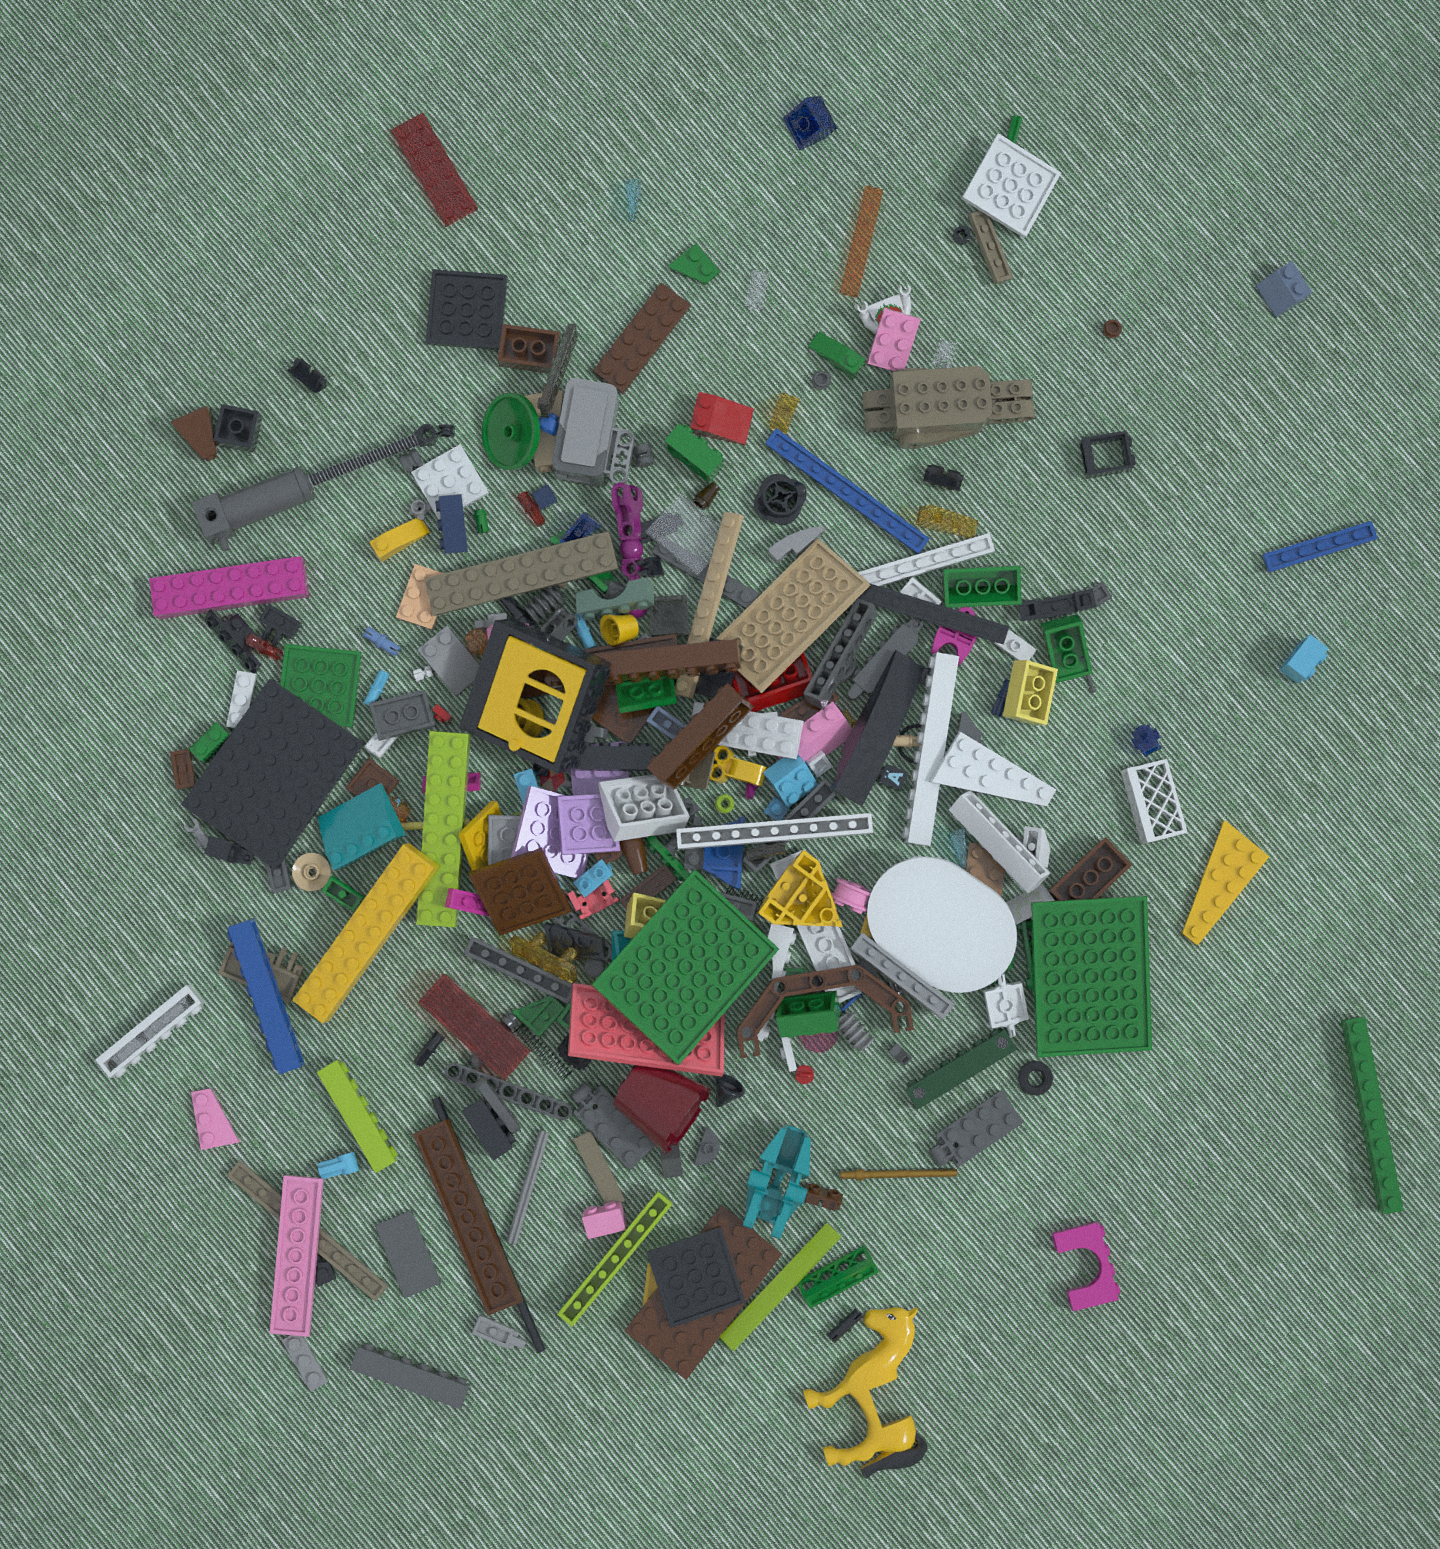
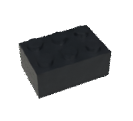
(489, 1128)

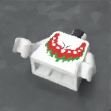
(871, 314)

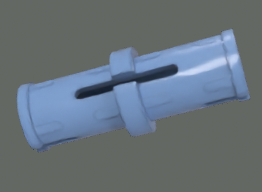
(381, 641)

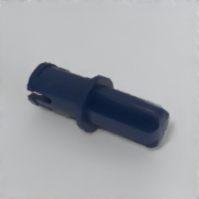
(999, 705)

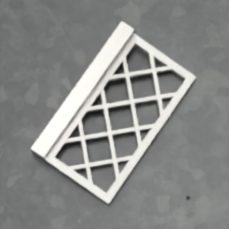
(1139, 807)

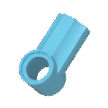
(342, 1165)

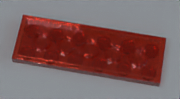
(434, 169)

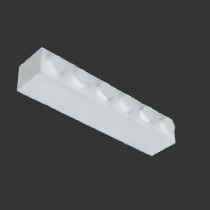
(999, 841)

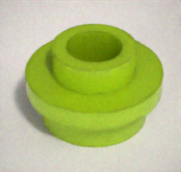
(724, 797)

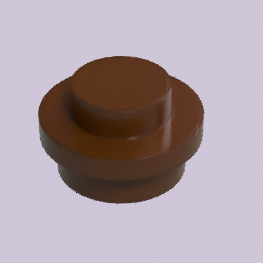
(1112, 328)

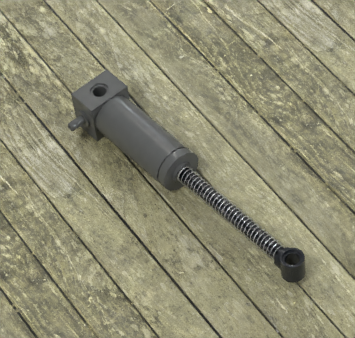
(285, 491)

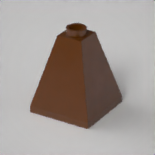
(198, 431)

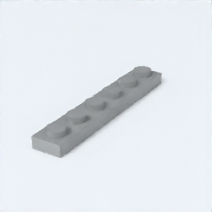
(902, 976)

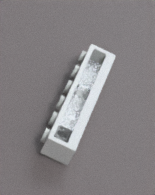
(150, 1031)

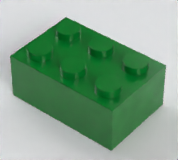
(694, 452)
(808, 1014)

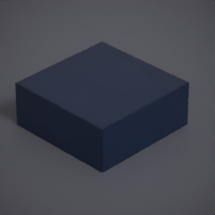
(544, 497)

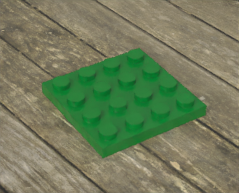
(323, 679)

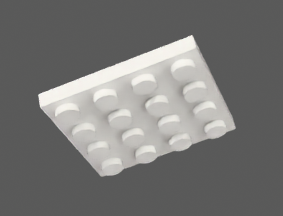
(1011, 185)

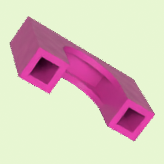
(1102, 1288)

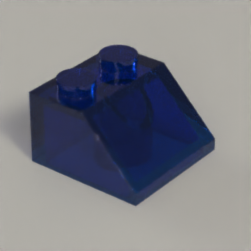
(810, 122)

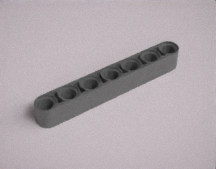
(519, 1090)

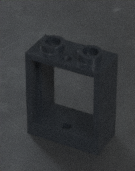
(1087, 455)

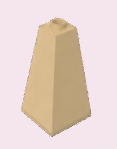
(546, 445)

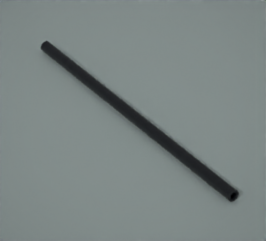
(523, 1307)

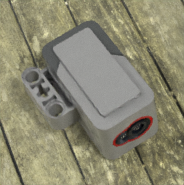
(589, 435)

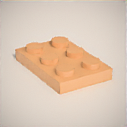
(415, 603)

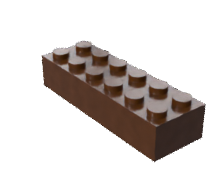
(700, 736)

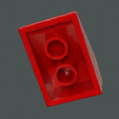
(721, 419)

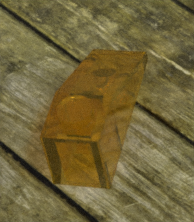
(946, 521)

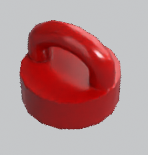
(804, 1074)

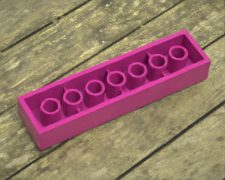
(229, 587)

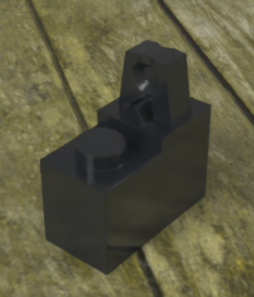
(228, 851)

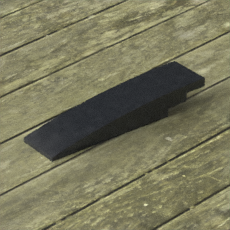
(877, 728)

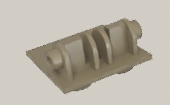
(701, 774)

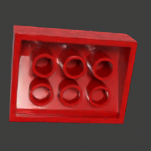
(786, 687)

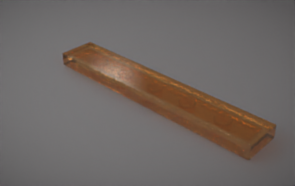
(861, 241)

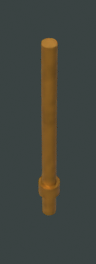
(860, 1174)

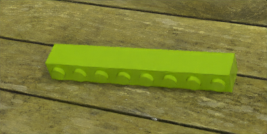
(615, 1258)

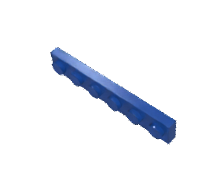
(1319, 546)

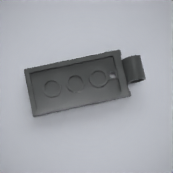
(610, 1125)
(976, 1130)

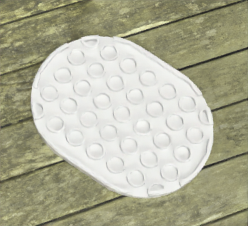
(942, 924)

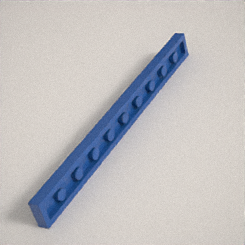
(847, 491)

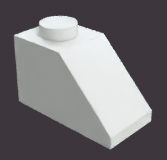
(1037, 843)

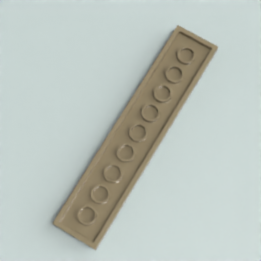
(521, 573)

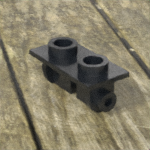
(313, 380)
(935, 476)

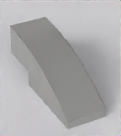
(794, 543)

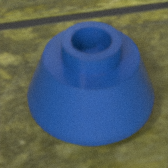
(550, 424)

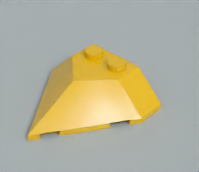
(801, 896)

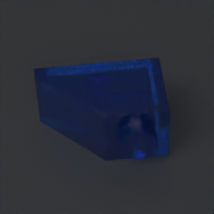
(583, 527)

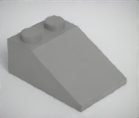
(450, 660)

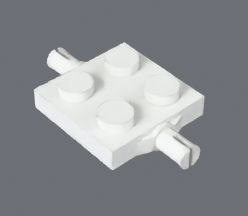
(1006, 1005)

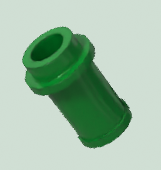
(481, 521)

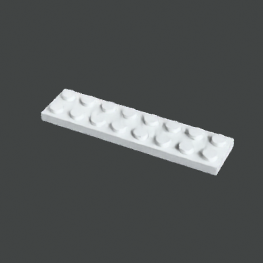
(823, 943)

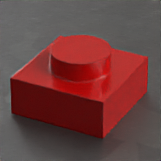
(441, 714)

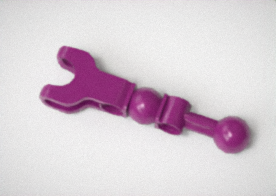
(628, 514)

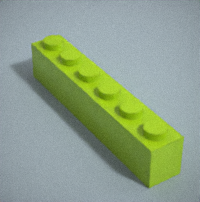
(357, 1115)

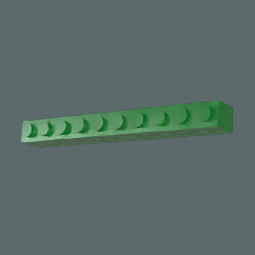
(1372, 1115)

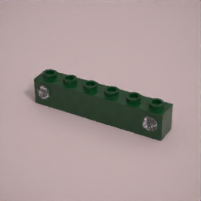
(960, 1069)

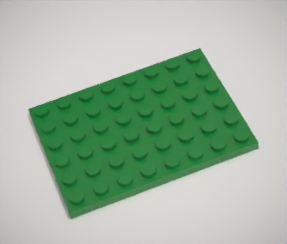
(685, 967)
(1091, 976)

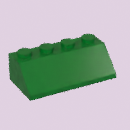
(982, 586)

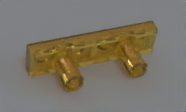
(550, 963)

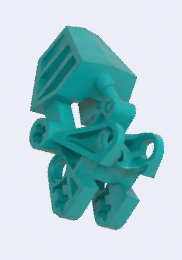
(786, 1153)

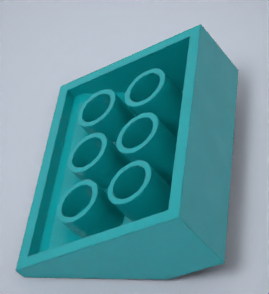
(359, 827)

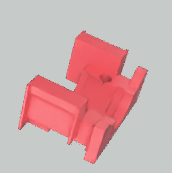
(594, 900)

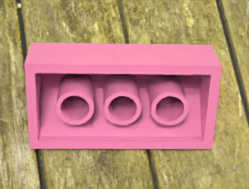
(823, 732)

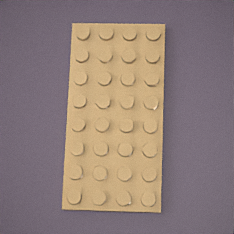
(793, 613)

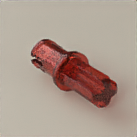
(531, 508)
(263, 646)

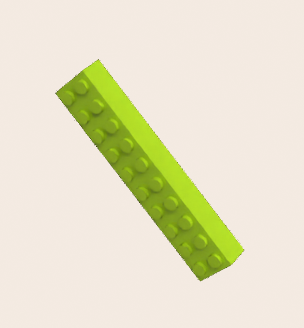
(442, 822)

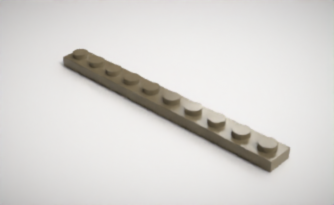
(327, 1246)

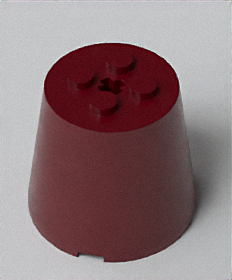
(660, 1103)

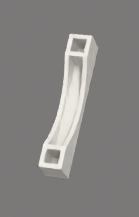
(782, 938)

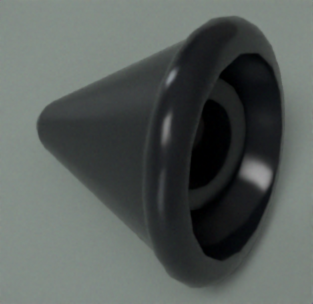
(727, 1090)

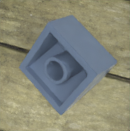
(1284, 289)

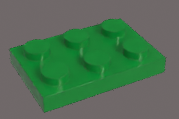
(645, 694)

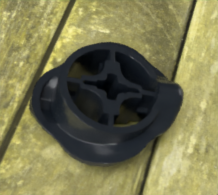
(776, 481)

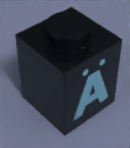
(892, 777)

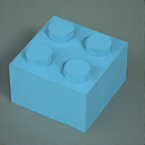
(1303, 659)
(790, 779)

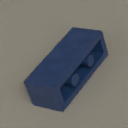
(451, 523)

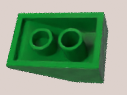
(1065, 645)

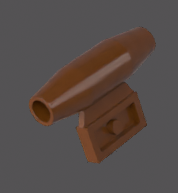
(633, 852)

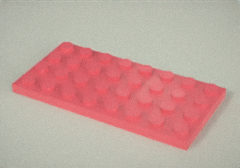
(606, 1035)

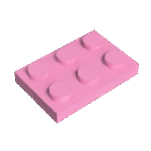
(893, 340)

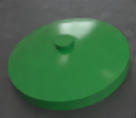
(510, 431)

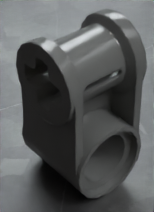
(558, 626)

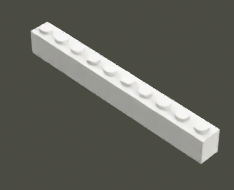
(931, 749)
(774, 831)

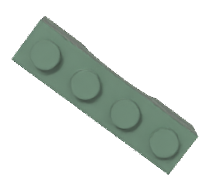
(637, 595)

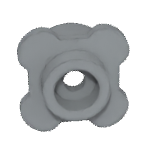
(418, 503)

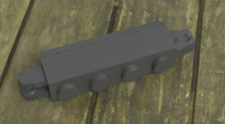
(902, 640)

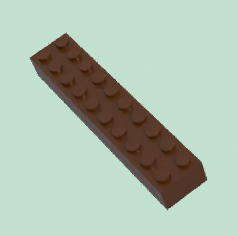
(665, 661)

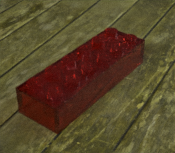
(474, 1026)

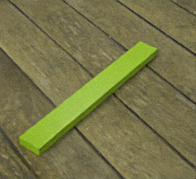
(780, 1286)

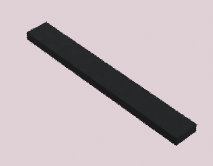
(935, 613)

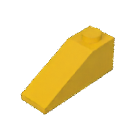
(399, 538)

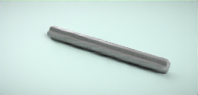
(527, 1187)

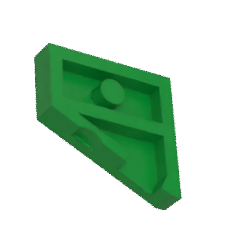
(695, 265)
(540, 1014)

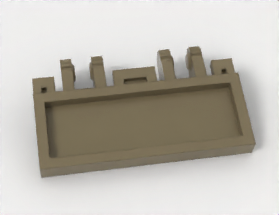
(286, 978)

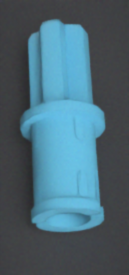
(584, 633)
(377, 687)

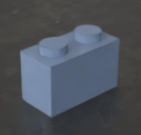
(665, 722)

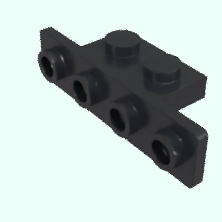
(234, 634)

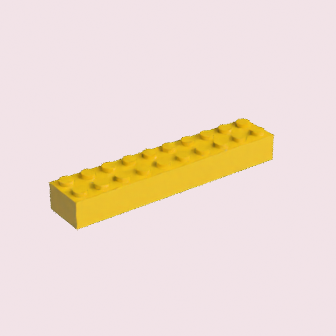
(366, 933)

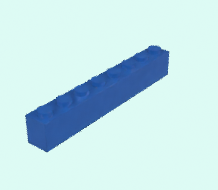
(266, 996)

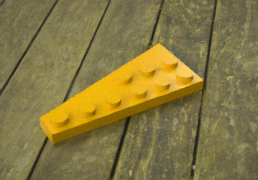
(1225, 876)

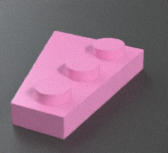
(211, 1122)

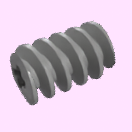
(854, 1031)

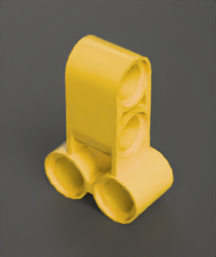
(736, 769)

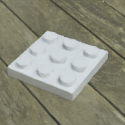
(450, 475)

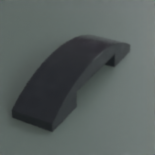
(1057, 605)

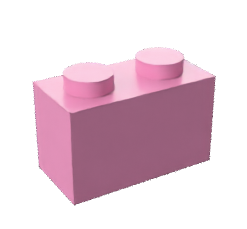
(604, 1219)

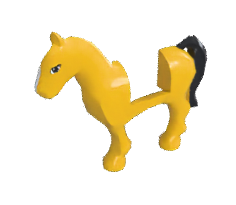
(869, 1372)

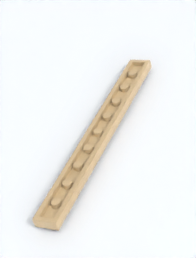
(711, 592)

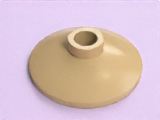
(302, 868)

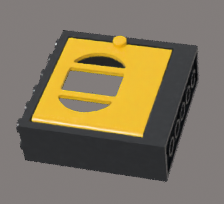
(500, 684)

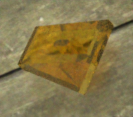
(784, 412)

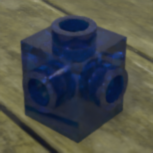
(1146, 739)

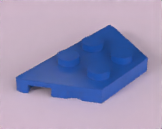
(725, 861)

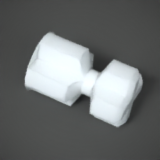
(419, 674)

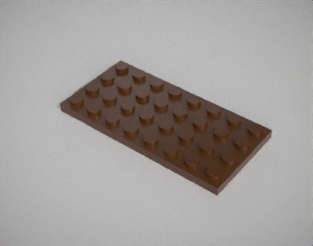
(688, 1343)

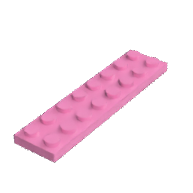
(296, 1255)

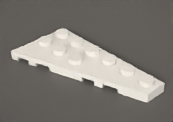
(982, 770)

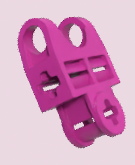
(959, 640)

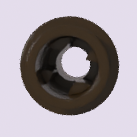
(706, 496)

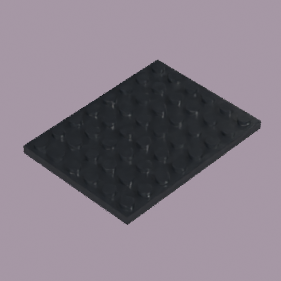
(273, 774)

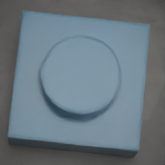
(776, 809)

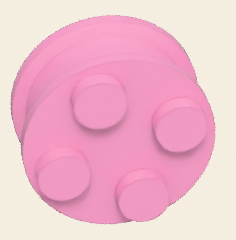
(851, 894)

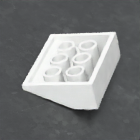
(641, 807)

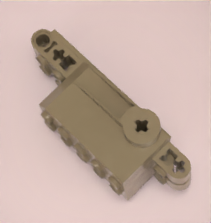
(944, 405)

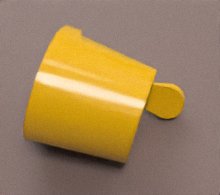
(618, 628)

